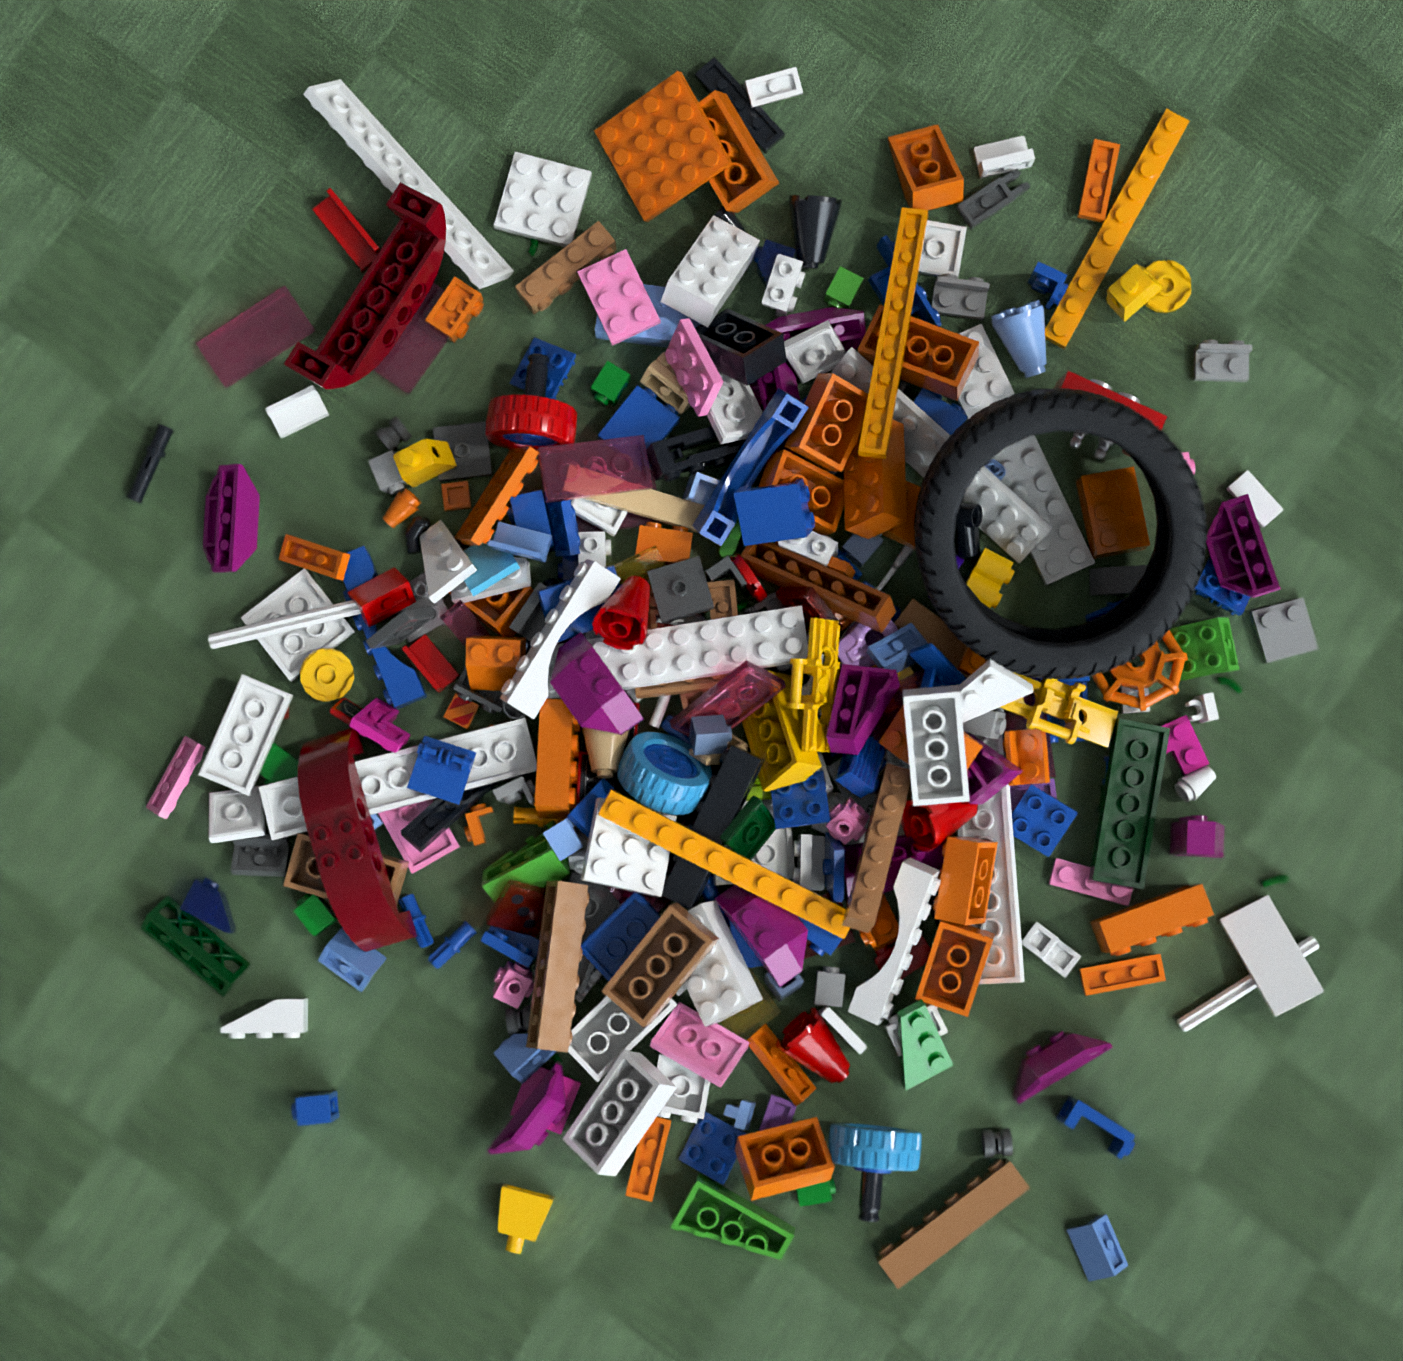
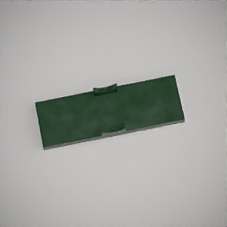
(1129, 803)

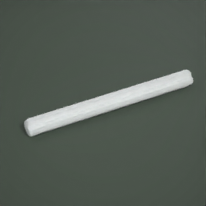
(283, 624)
(1232, 993)

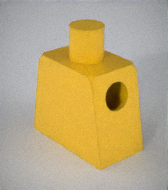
(1132, 291)
(418, 461)
(521, 1215)

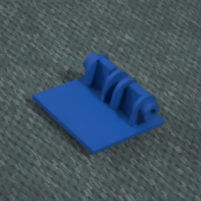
(558, 366)
(1210, 587)
(441, 770)
(801, 803)
(1041, 820)
(712, 1147)

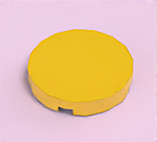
(1175, 284)
(326, 674)

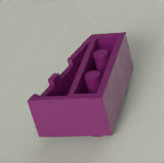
(858, 706)

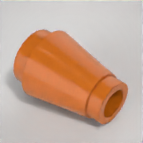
(401, 508)

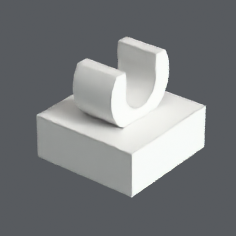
(1205, 708)

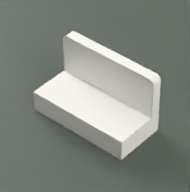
(773, 87)
(1003, 156)
(297, 411)

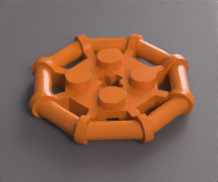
(1145, 676)

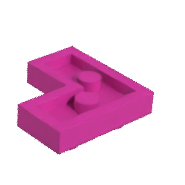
(376, 723)
(1185, 745)

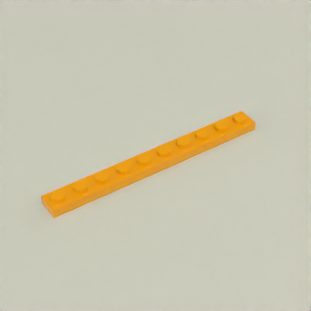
(1115, 228)
(893, 333)
(724, 862)

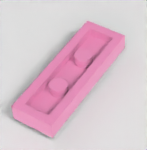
(175, 777)
(1076, 878)

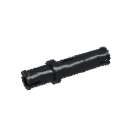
(150, 462)

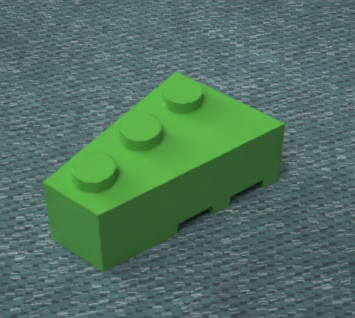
(530, 865)

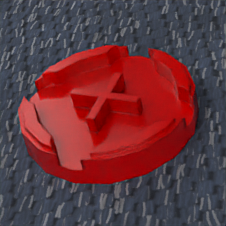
(753, 585)

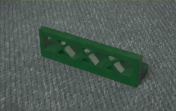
(185, 948)

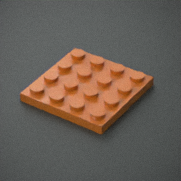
(663, 146)
(494, 498)

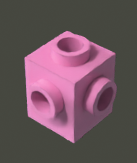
(847, 821)
(513, 983)

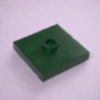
(749, 829)

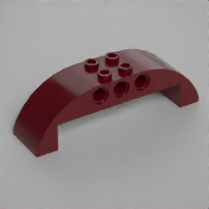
(383, 299)
(347, 843)

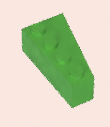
(729, 1218)

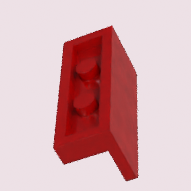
(347, 231)

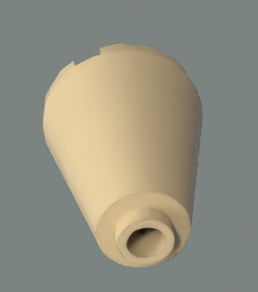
(604, 751)

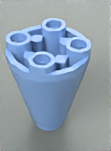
(1024, 336)

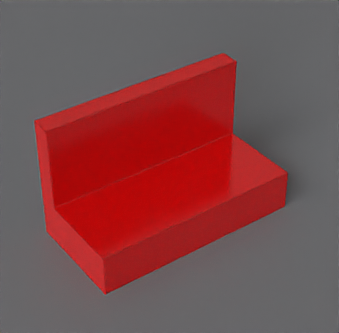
(382, 596)
(431, 663)

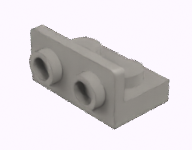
(960, 296)
(1221, 361)
(512, 791)

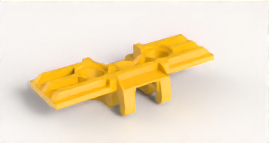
(822, 638)
(1064, 703)

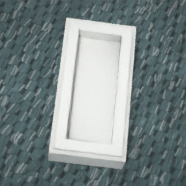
(1263, 503)

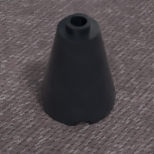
(813, 227)

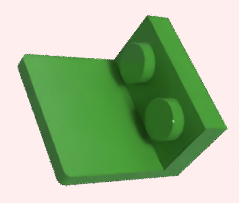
(1207, 646)

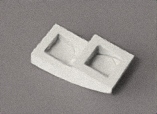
(1051, 950)

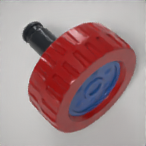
(531, 417)

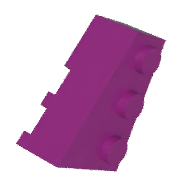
(988, 774)
(1197, 837)

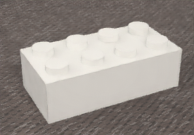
(710, 271)
(936, 745)
(721, 980)
(606, 1033)
(619, 1113)

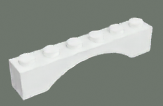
(529, 685)
(913, 891)

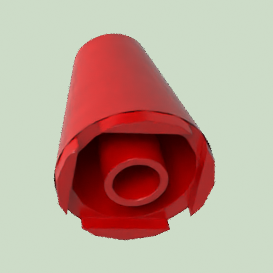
(625, 615)
(935, 822)
(814, 1047)

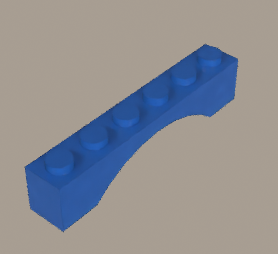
(769, 432)
(400, 680)

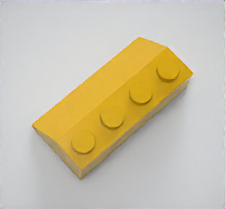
(777, 737)

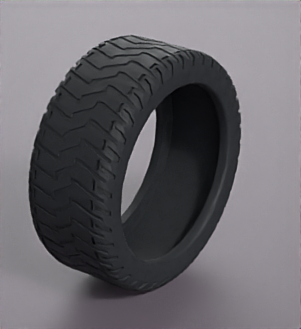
(1131, 624)

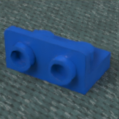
(1048, 280)
(564, 528)
(512, 944)

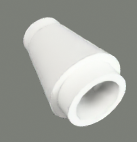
(1194, 784)

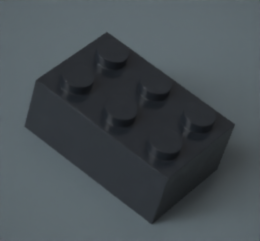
(742, 346)

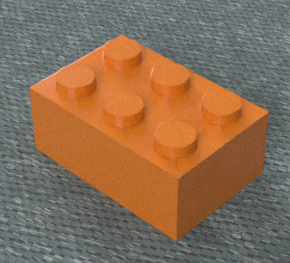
(830, 422)
(824, 488)
(1113, 512)
(965, 880)
(955, 967)
(784, 1158)

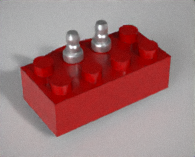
(1073, 381)

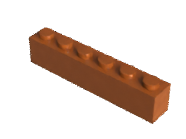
(835, 589)

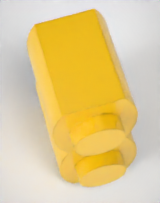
(988, 577)

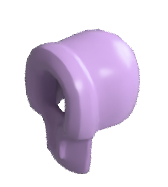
(857, 640)

